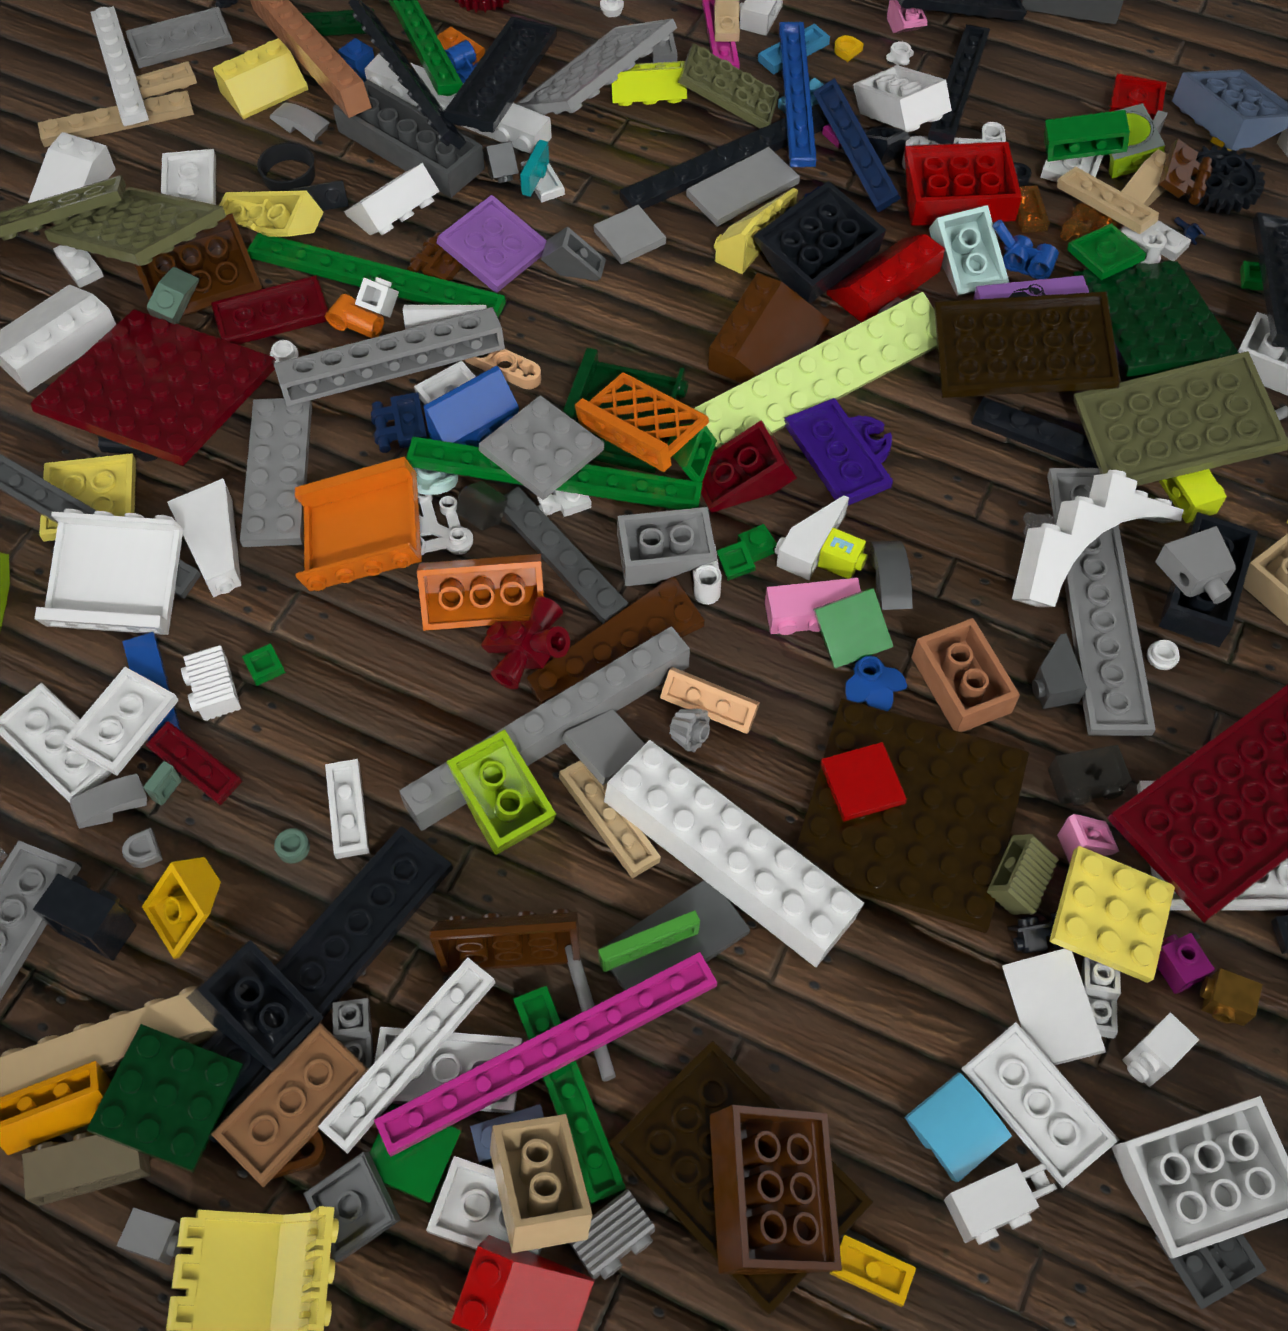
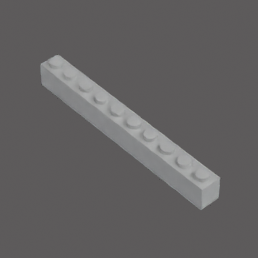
(543, 728)

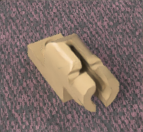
(726, 20)

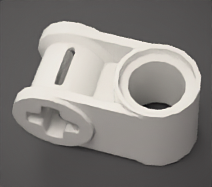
(1147, 242)

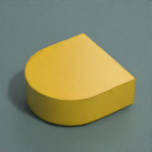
(847, 47)

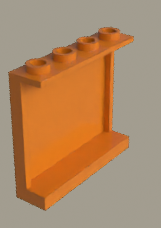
(360, 524)

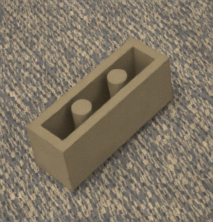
(79, 1167)

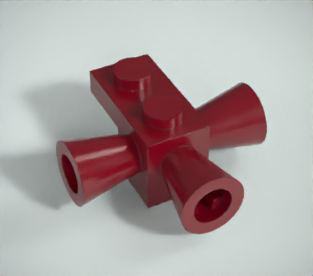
(526, 642)

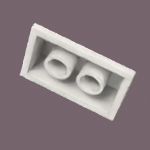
(394, 201)

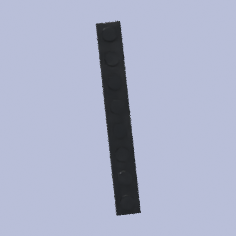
(960, 82)

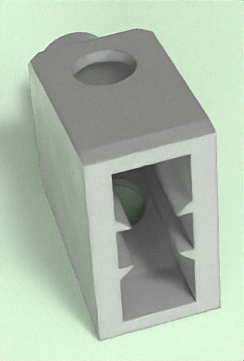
(1199, 564)

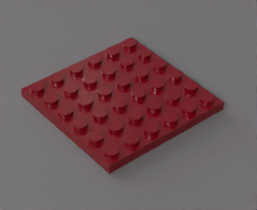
(155, 386)

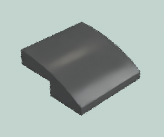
(1217, 1269)

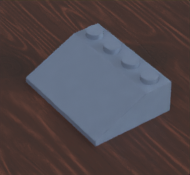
(1232, 106)

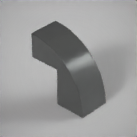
(892, 574)

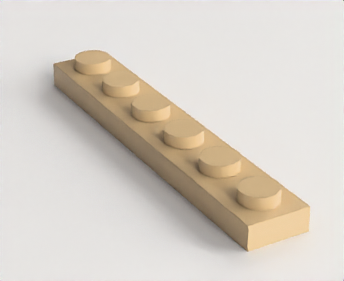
(108, 119)

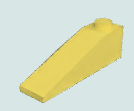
(274, 212)
(736, 246)

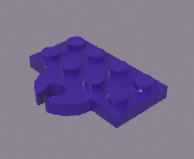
(842, 449)

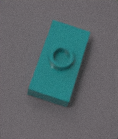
(535, 168)

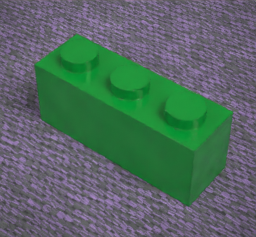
(1086, 135)

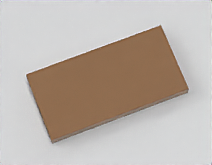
(289, 1105)

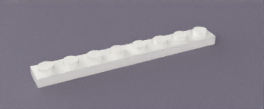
(119, 66)

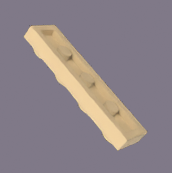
(1108, 200)
(621, 836)

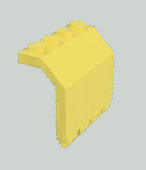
(254, 1271)

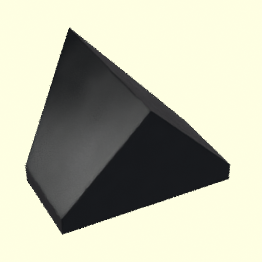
(887, 142)

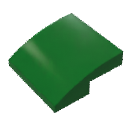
(417, 1167)

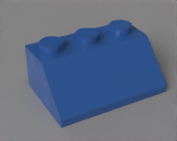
(471, 410)

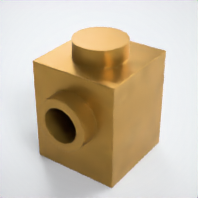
(1230, 997)

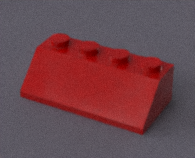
(889, 276)

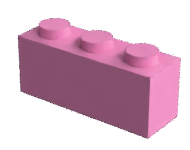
(792, 606)

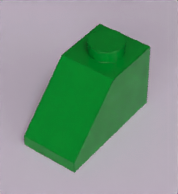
(695, 454)

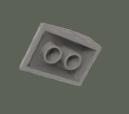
(664, 544)

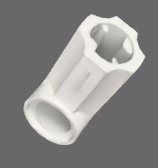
(709, 575)

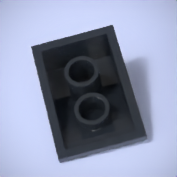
(255, 1006)

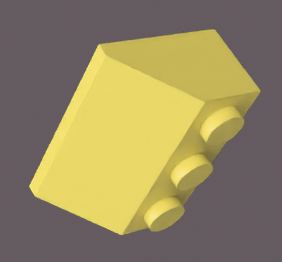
(260, 78)

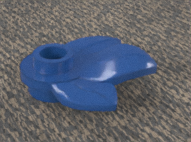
(876, 688)

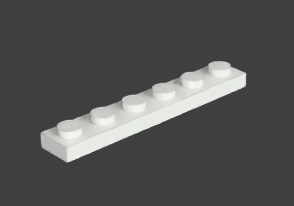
(406, 1055)

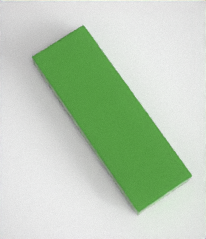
(649, 941)

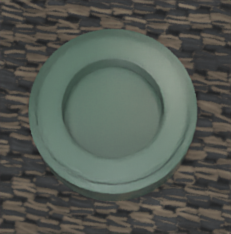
(292, 845)

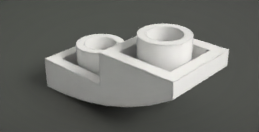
(1102, 990)

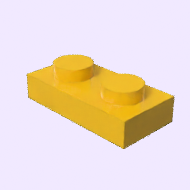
(874, 1271)

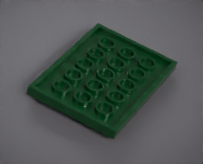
(1159, 319)

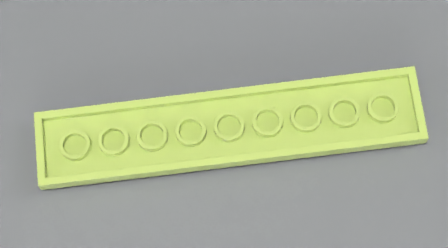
(826, 370)

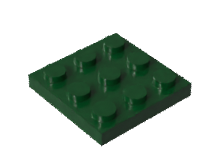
(165, 1098)

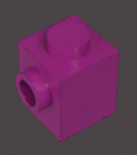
(1183, 962)

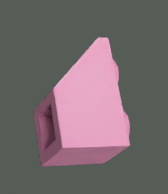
(905, 19)

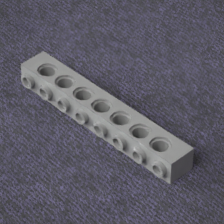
(389, 356)

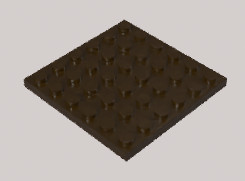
(947, 837)

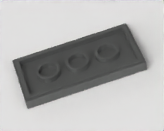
(718, 930)

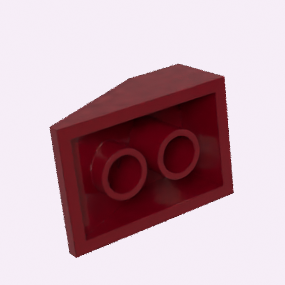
(746, 469)

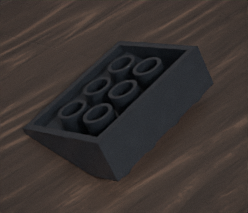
(819, 241)

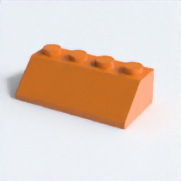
(479, 591)

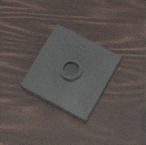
(358, 1203)

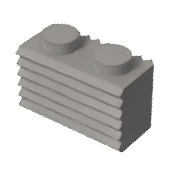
(613, 1234)

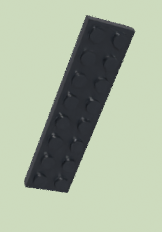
(500, 75)
(1272, 249)

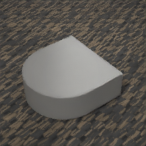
(142, 849)

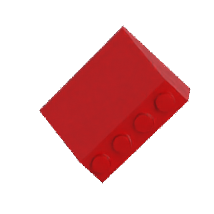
(959, 179)

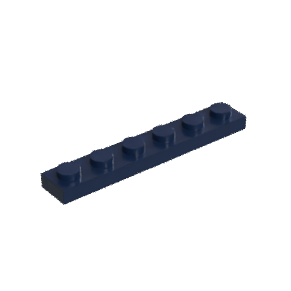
(856, 145)

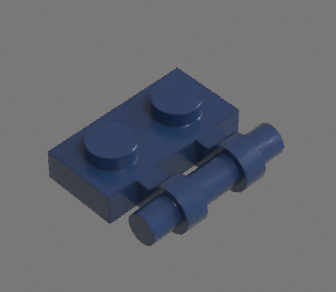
(408, 420)

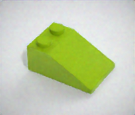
(501, 792)

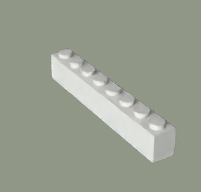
(518, 125)

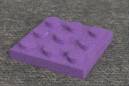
(493, 243)

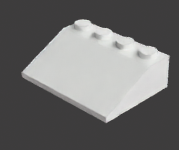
(53, 335)
(1208, 1176)

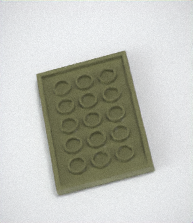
(137, 227)
(1182, 420)

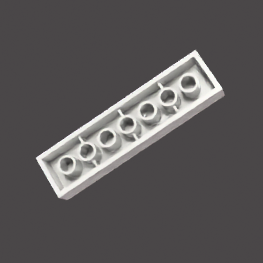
(733, 852)

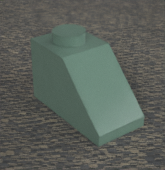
(172, 295)

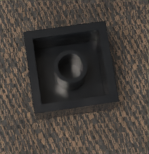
(85, 915)

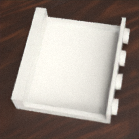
(112, 572)

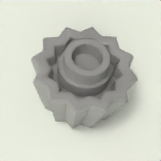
(690, 728)

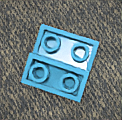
(958, 1127)

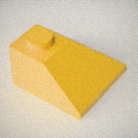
(182, 902)

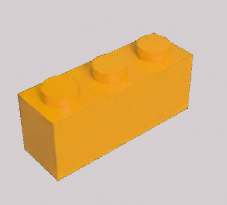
(51, 1107)

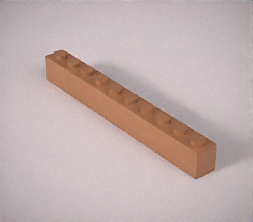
(315, 54)

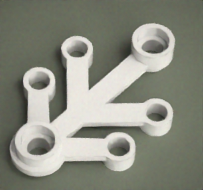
(449, 536)

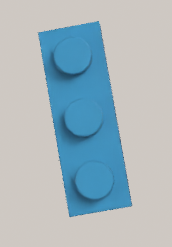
(815, 40)

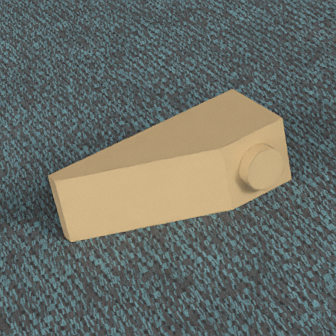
(1145, 181)

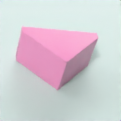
(1087, 833)

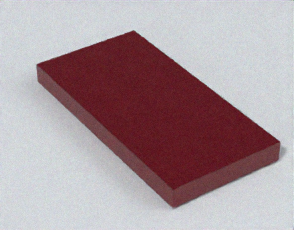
(270, 311)

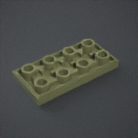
(728, 86)

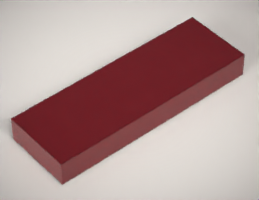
(194, 763)

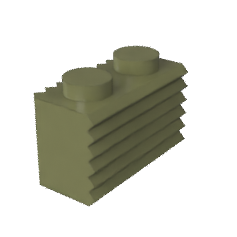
(1023, 875)

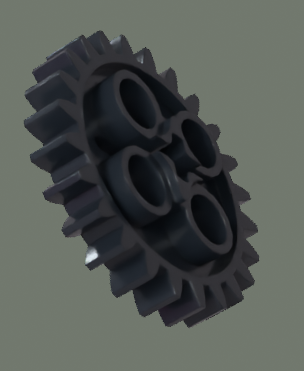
(1233, 180)

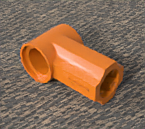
(348, 315)

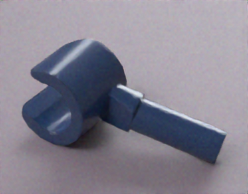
(1190, 231)

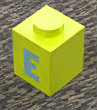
(842, 554)

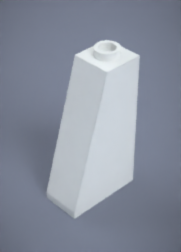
(210, 534)

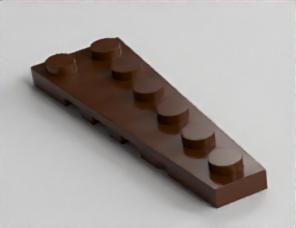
(639, 622)

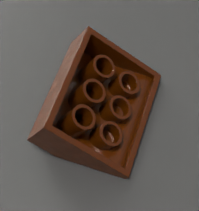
(215, 258)
(765, 330)
(507, 940)
(773, 1191)

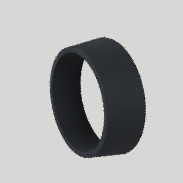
(283, 152)

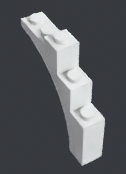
(1054, 548)

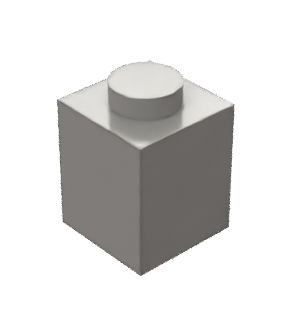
(150, 1236)

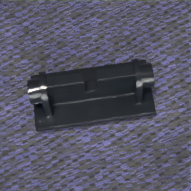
(327, 195)
(1032, 933)

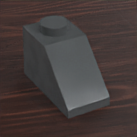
(500, 161)
(573, 256)
(1059, 676)

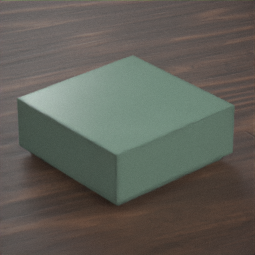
(162, 783)

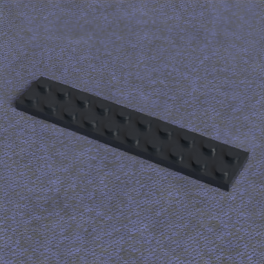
(346, 939)

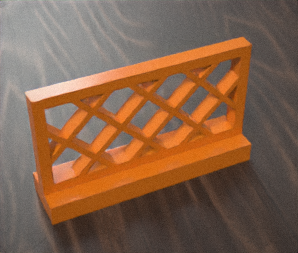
(627, 434)

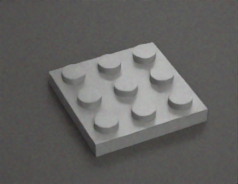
(541, 447)

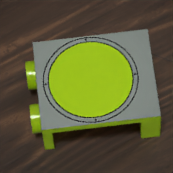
(1143, 142)

